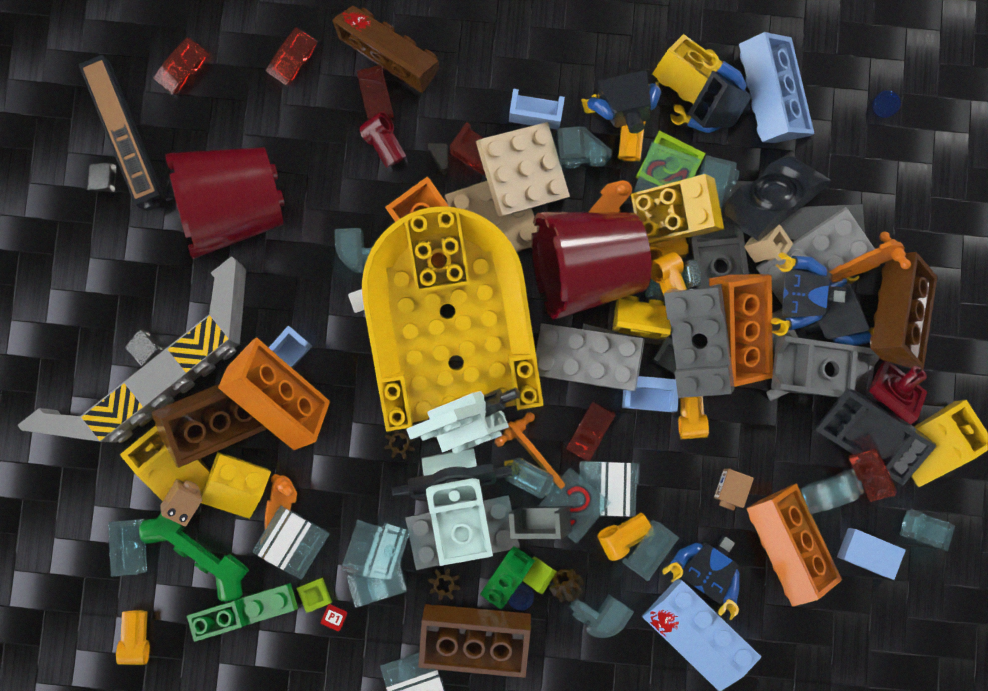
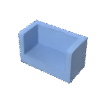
(535, 110)
(290, 346)
(652, 395)
(871, 553)

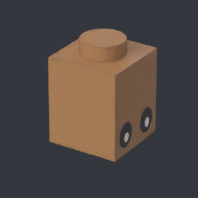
(181, 502)

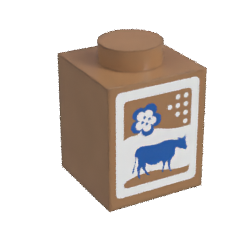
(733, 489)

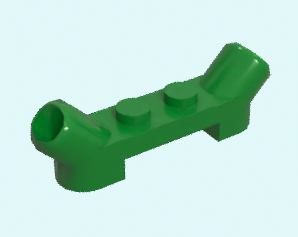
(227, 571)

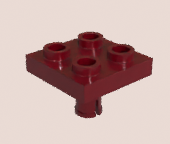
(899, 390)

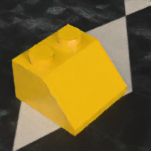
(683, 68)
(641, 318)
(235, 485)

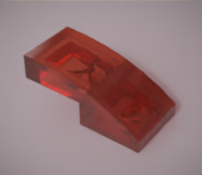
(291, 56)
(180, 64)
(374, 91)
(590, 431)
(873, 474)

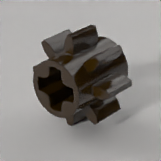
(396, 450)
(566, 585)
(442, 591)

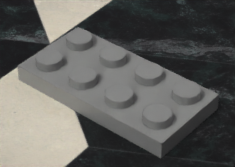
(830, 243)
(589, 357)
(423, 537)

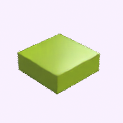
(539, 575)
(314, 595)

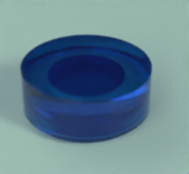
(886, 103)
(522, 597)

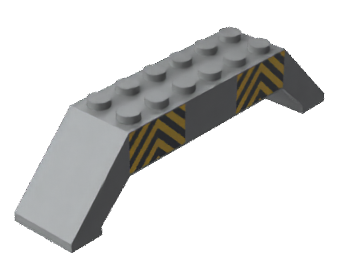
(164, 375)

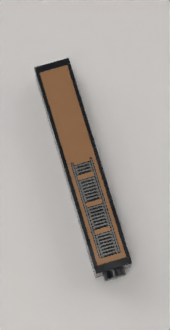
(122, 133)

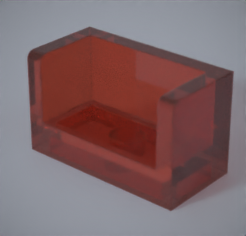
(466, 149)

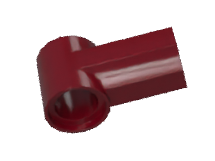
(379, 133)

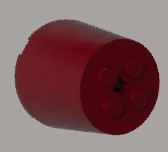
(225, 196)
(589, 259)

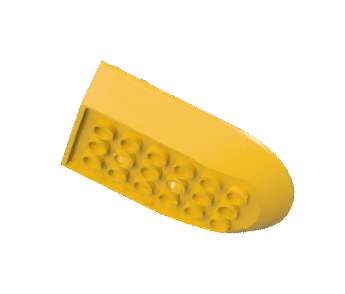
(415, 341)

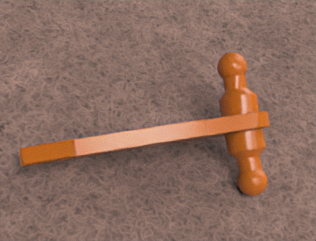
(613, 197)
(889, 250)
(515, 431)
(282, 494)

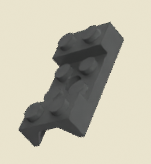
(719, 245)
(802, 362)
(706, 368)

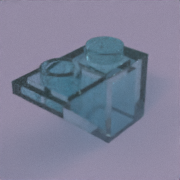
(580, 146)

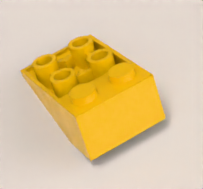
(679, 209)
(957, 438)
(156, 468)

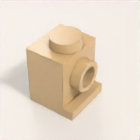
(769, 246)

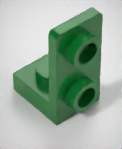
(507, 577)

